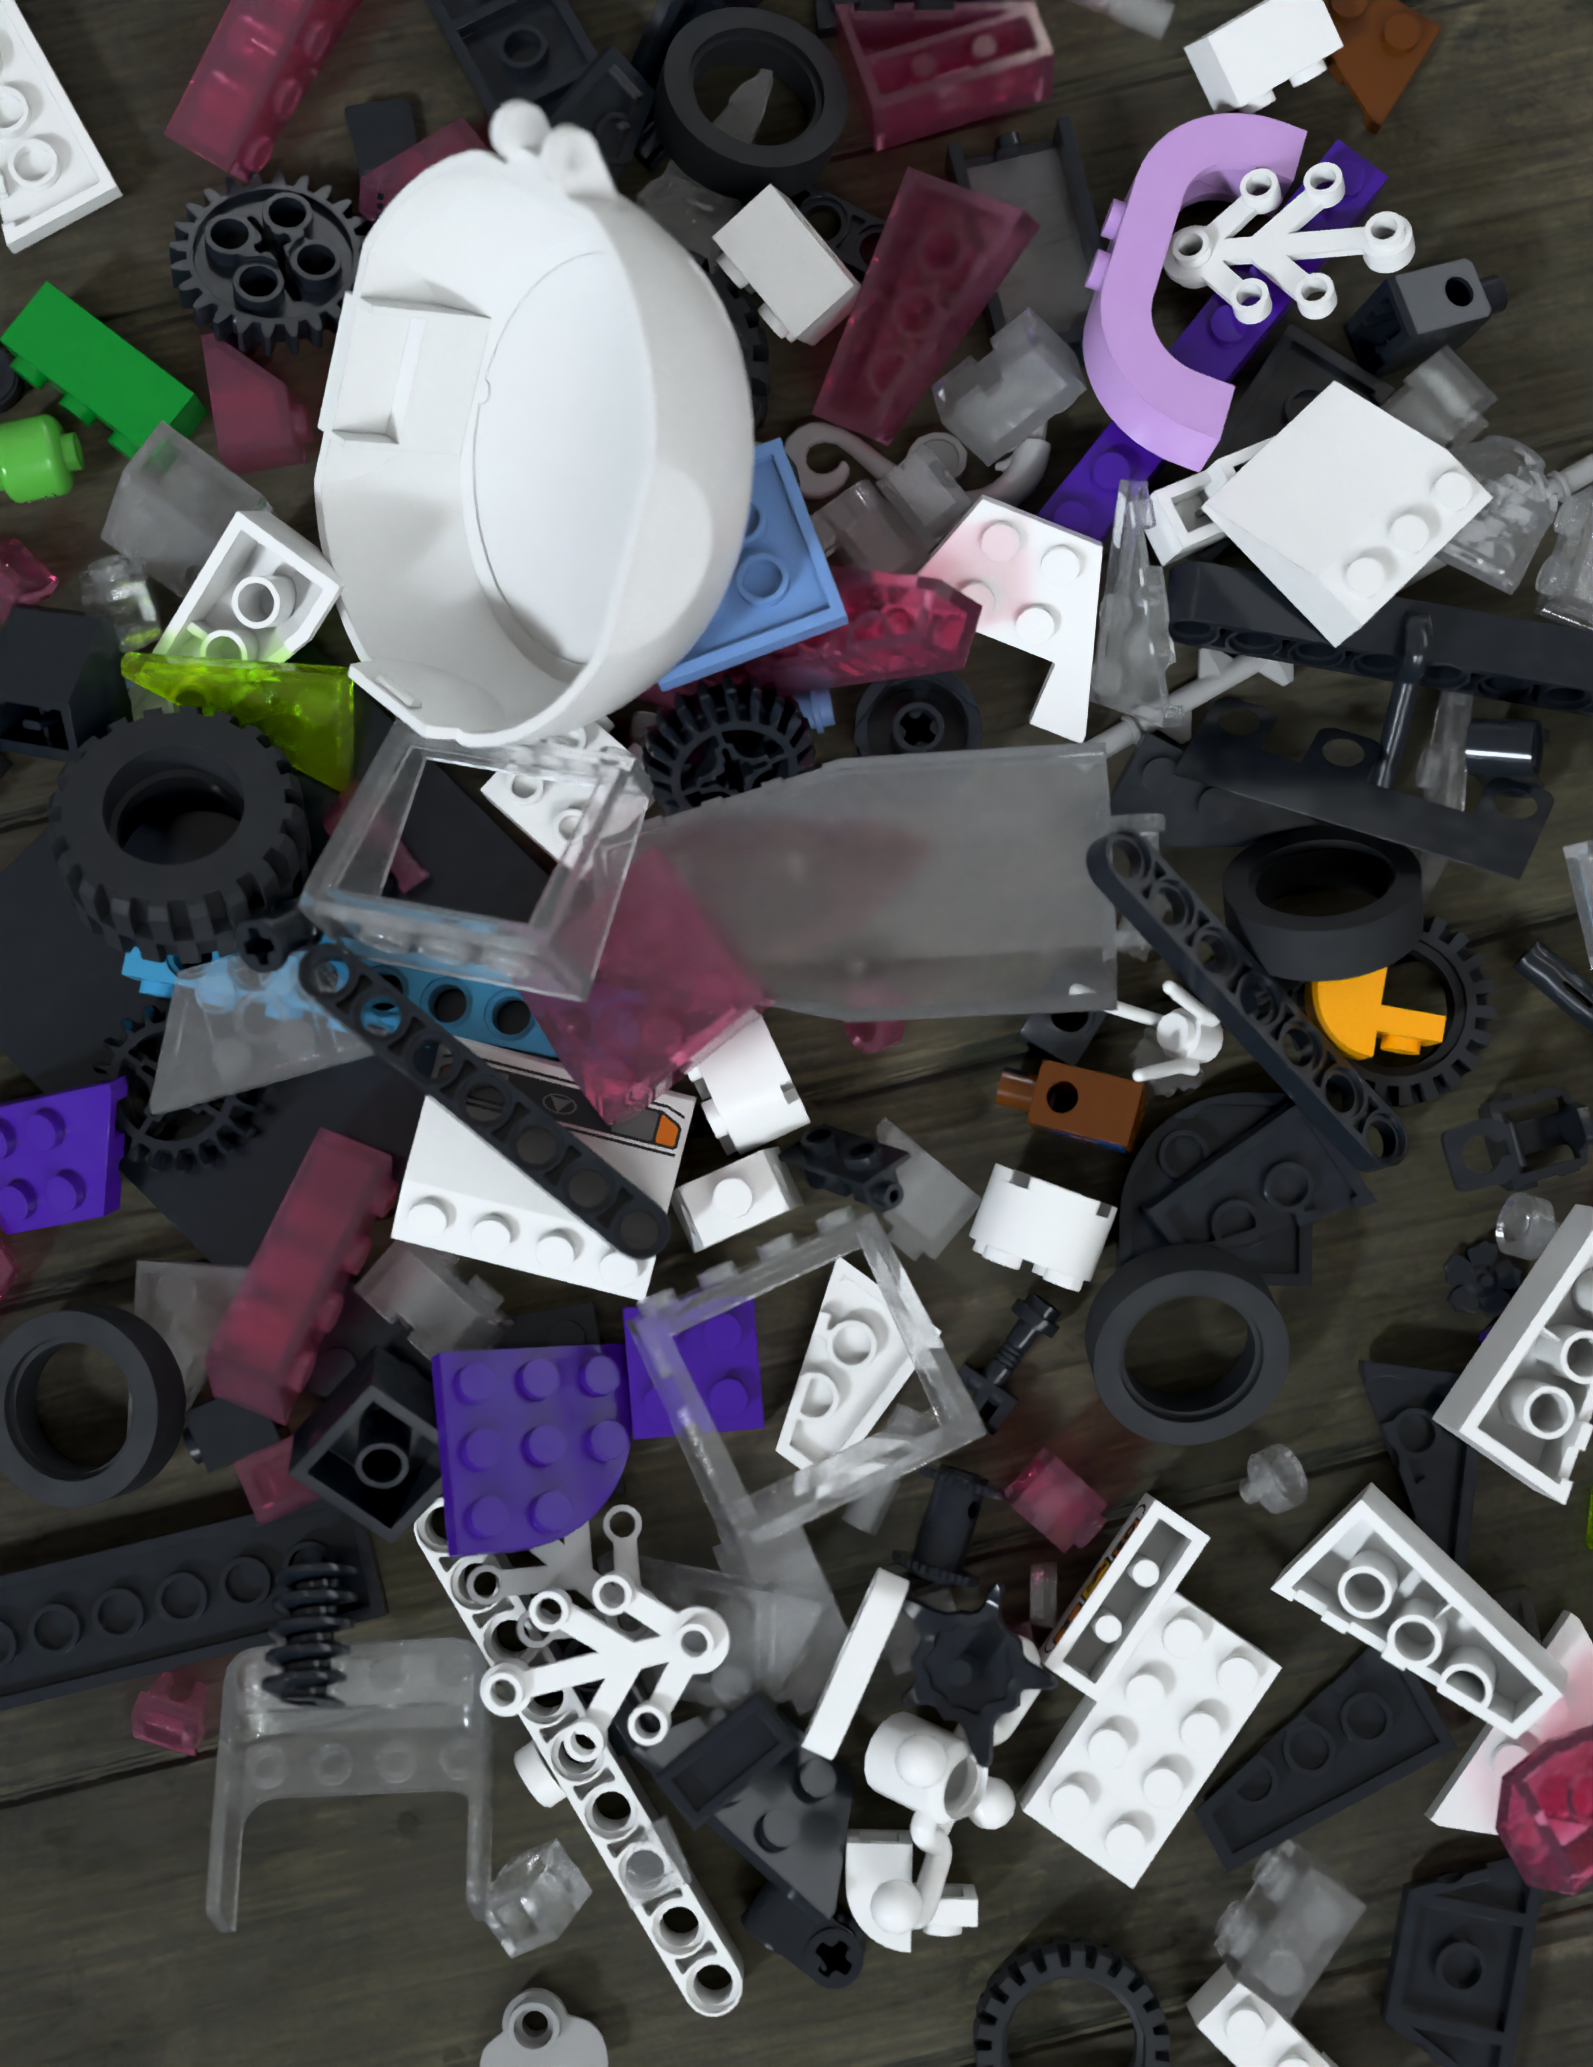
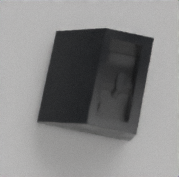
(58, 681)

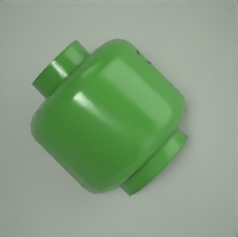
(38, 459)

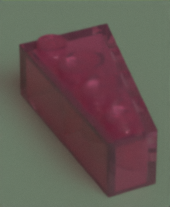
(255, 78)
(894, 632)

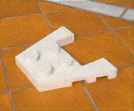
(1035, 595)

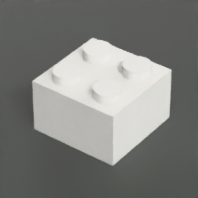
(789, 265)

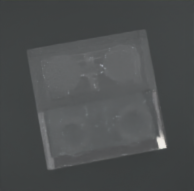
(175, 508)

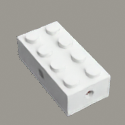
(1145, 1750)

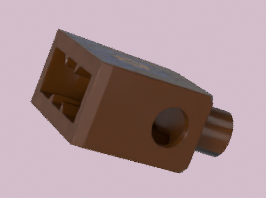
(1106, 1109)

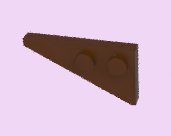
(1379, 53)

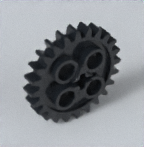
(224, 268)

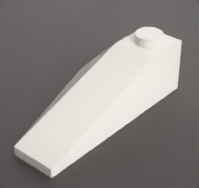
(251, 601)

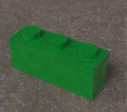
(97, 372)

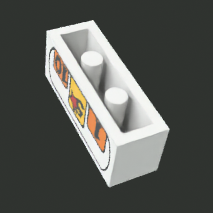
(1122, 1597)

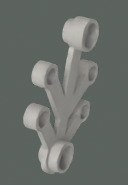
(571, 1569)

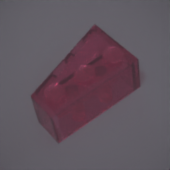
(942, 66)

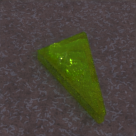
(297, 705)

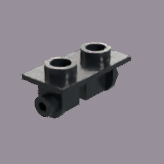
(849, 1165)

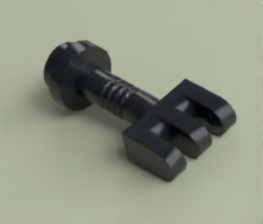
(1035, 1318)

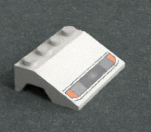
(480, 1207)

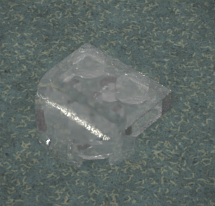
(1508, 530)

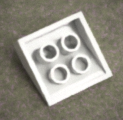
(1345, 508)

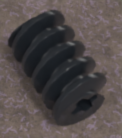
(309, 1634)

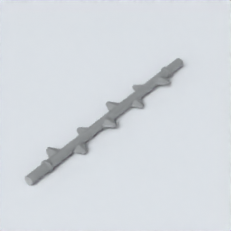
(1221, 672)

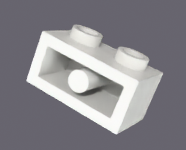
(1261, 50)

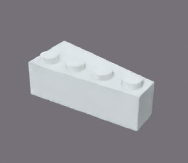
(1532, 1378)
(1425, 1614)

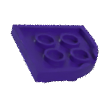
(528, 1442)

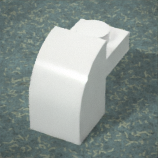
(883, 1855)

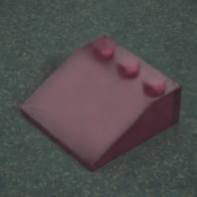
(660, 997)

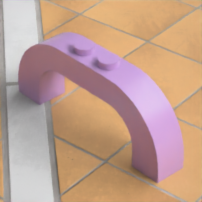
(1131, 372)

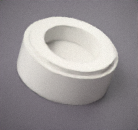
(538, 1775)

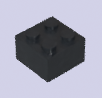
(373, 1446)

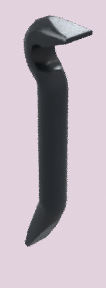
(1417, 653)

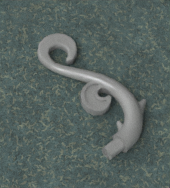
(1020, 471)

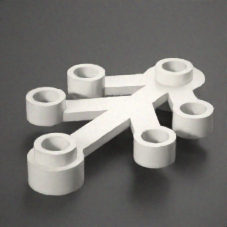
(1280, 243)
(615, 1659)

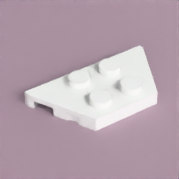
(1473, 1789)

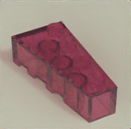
(918, 300)
(300, 1276)

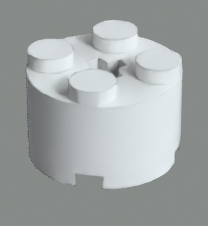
(749, 1091)
(1043, 1225)

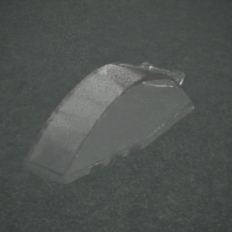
(917, 882)

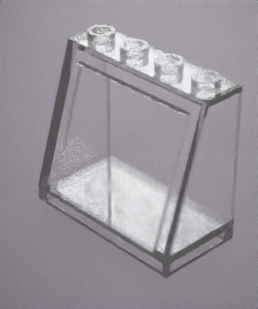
(571, 923)
(847, 1474)

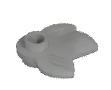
(562, 2043)

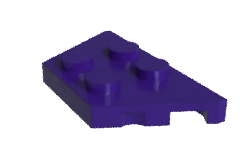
(60, 1156)

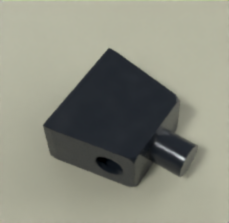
(1422, 313)

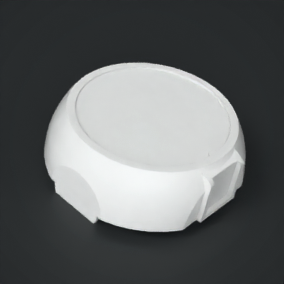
(528, 445)

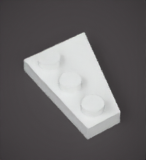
(848, 1370)

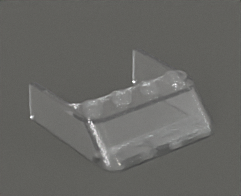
(405, 1728)

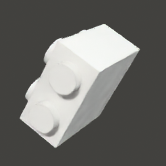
(547, 808)

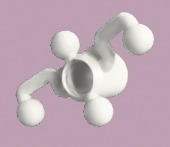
(942, 1783)

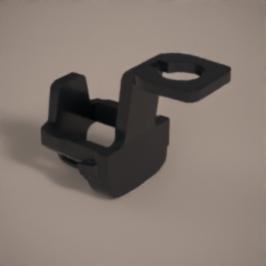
(1512, 1141)

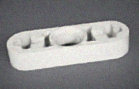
(855, 1663)

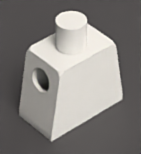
(735, 1198)

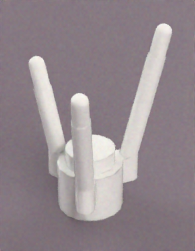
(1186, 1034)

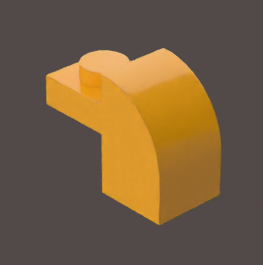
(1353, 1018)

